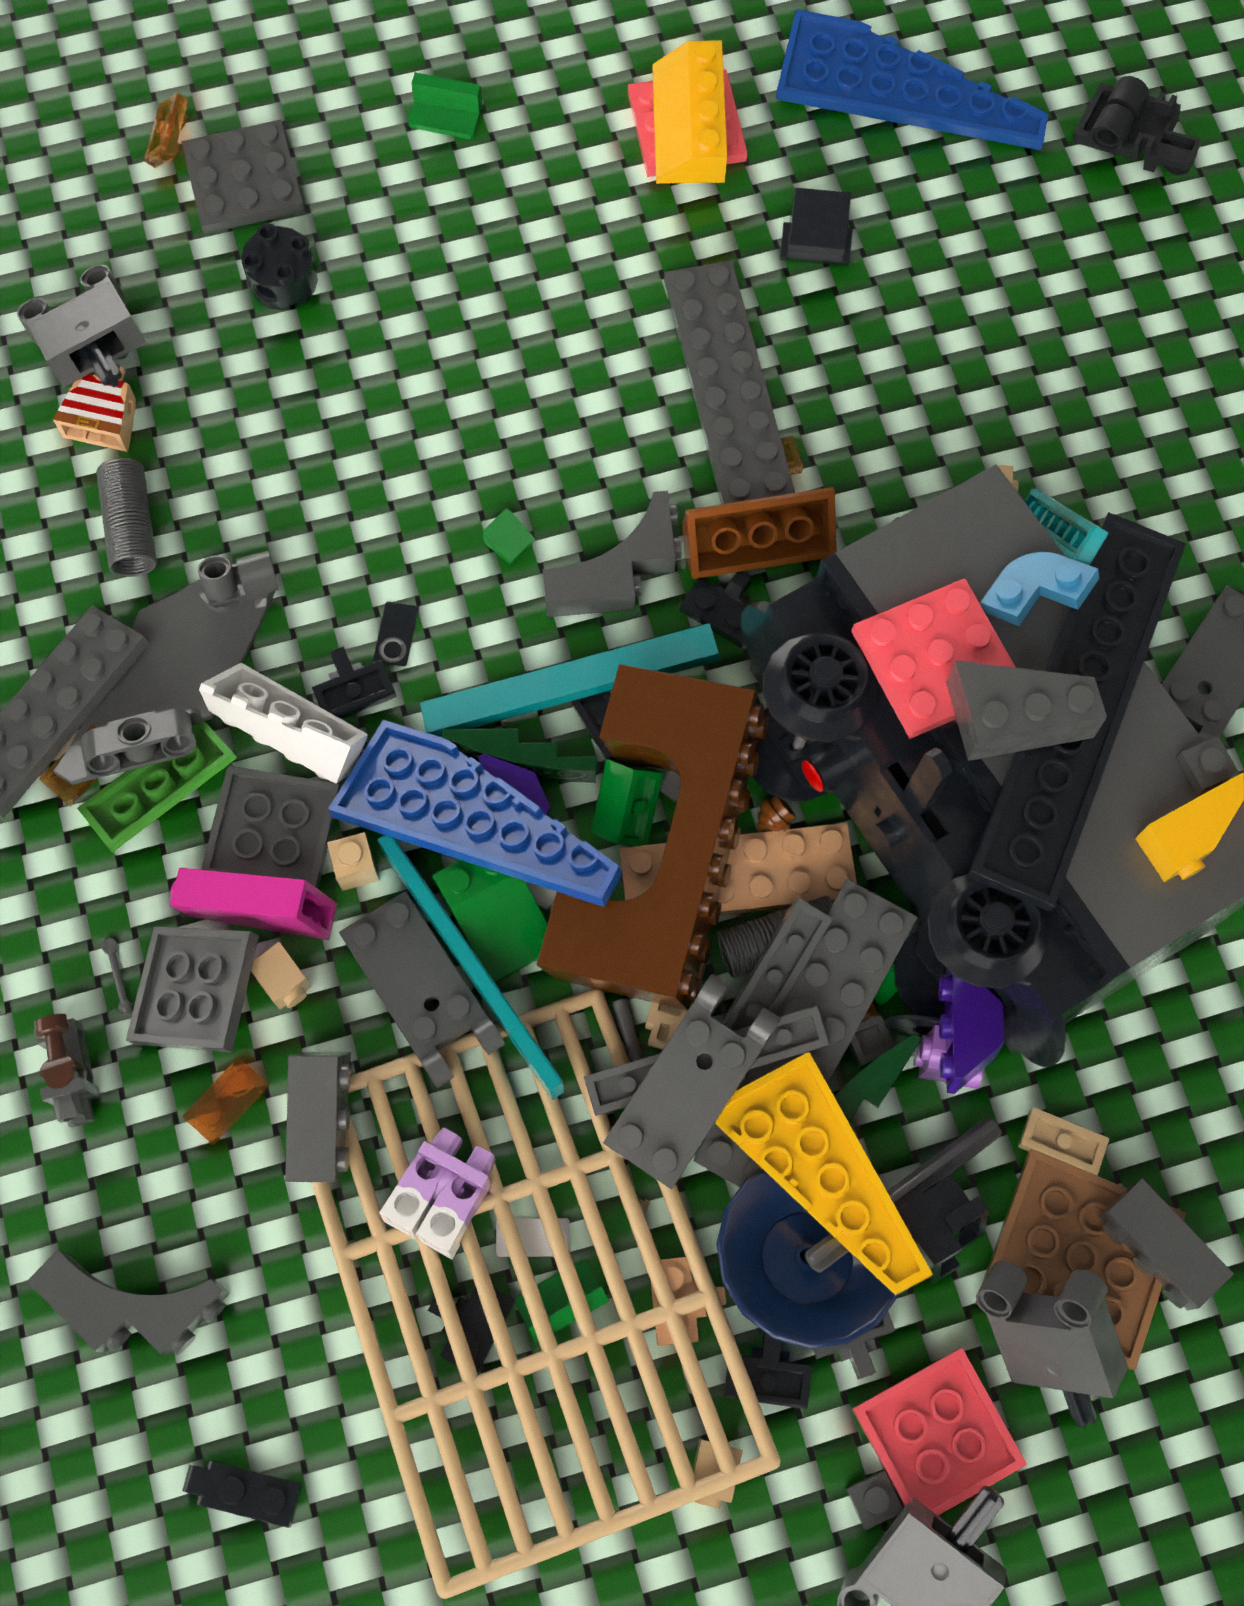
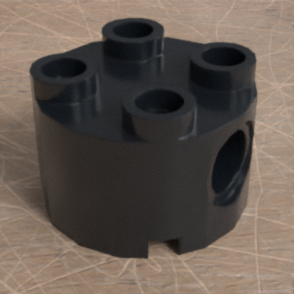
(279, 267)

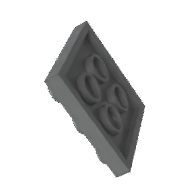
(242, 176)
(271, 825)
(192, 988)

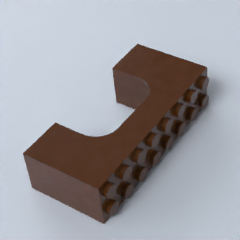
(660, 938)

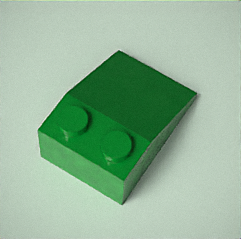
(493, 916)

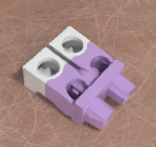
(439, 1193)

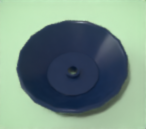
(775, 1289)

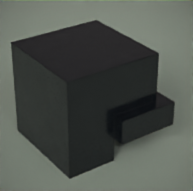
(818, 228)
(943, 1224)

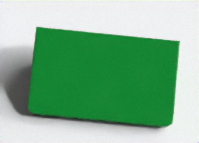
(445, 106)
(626, 803)
(557, 1301)

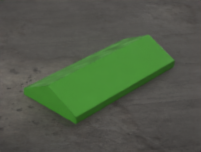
(150, 791)

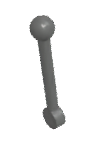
(110, 947)

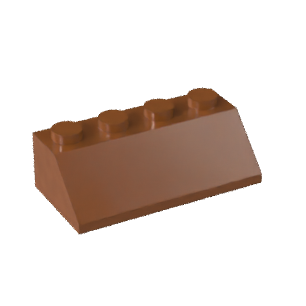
(760, 533)

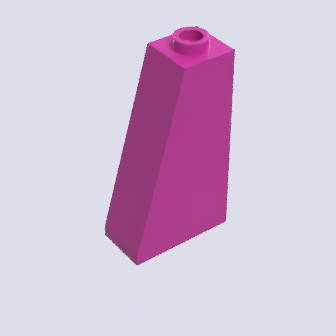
(254, 902)

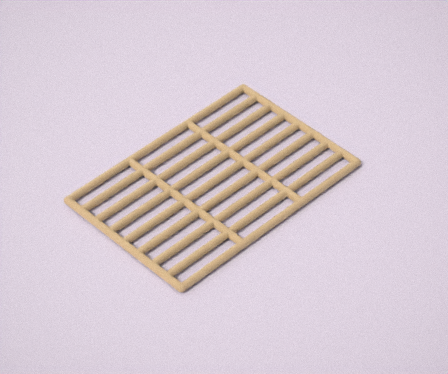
(552, 1354)

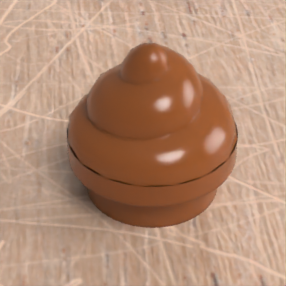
(774, 815)

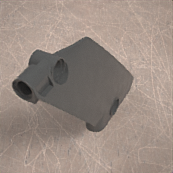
(159, 698)

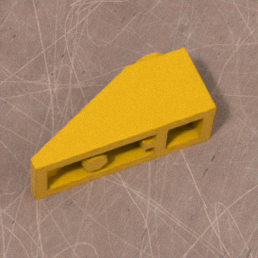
(1192, 831)

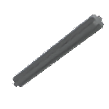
(916, 1183)

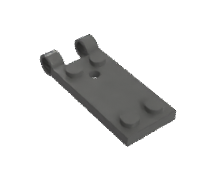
(1212, 659)
(407, 971)
(680, 1100)

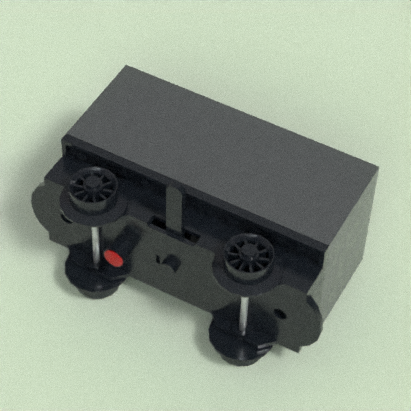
(930, 805)

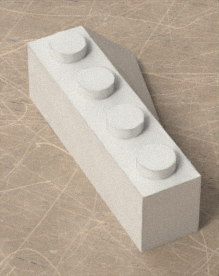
(284, 721)

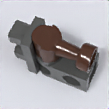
(67, 1069)

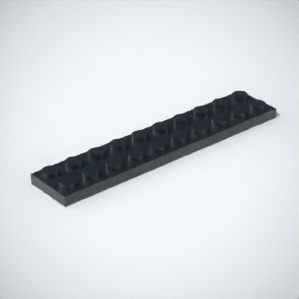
(1053, 786)

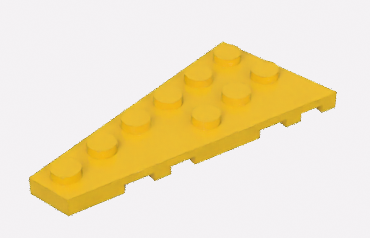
(808, 1147)

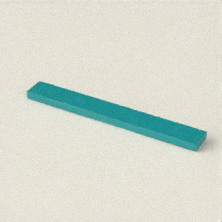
(1069, 530)
(567, 681)
(472, 967)

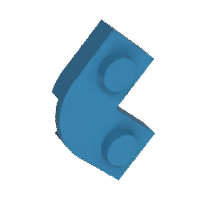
(1037, 576)

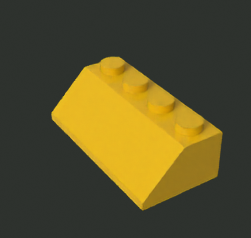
(690, 114)

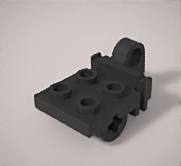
(1132, 124)

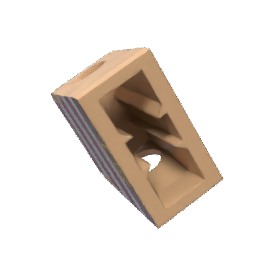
(98, 413)

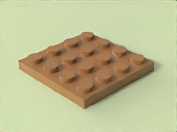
(1057, 1230)

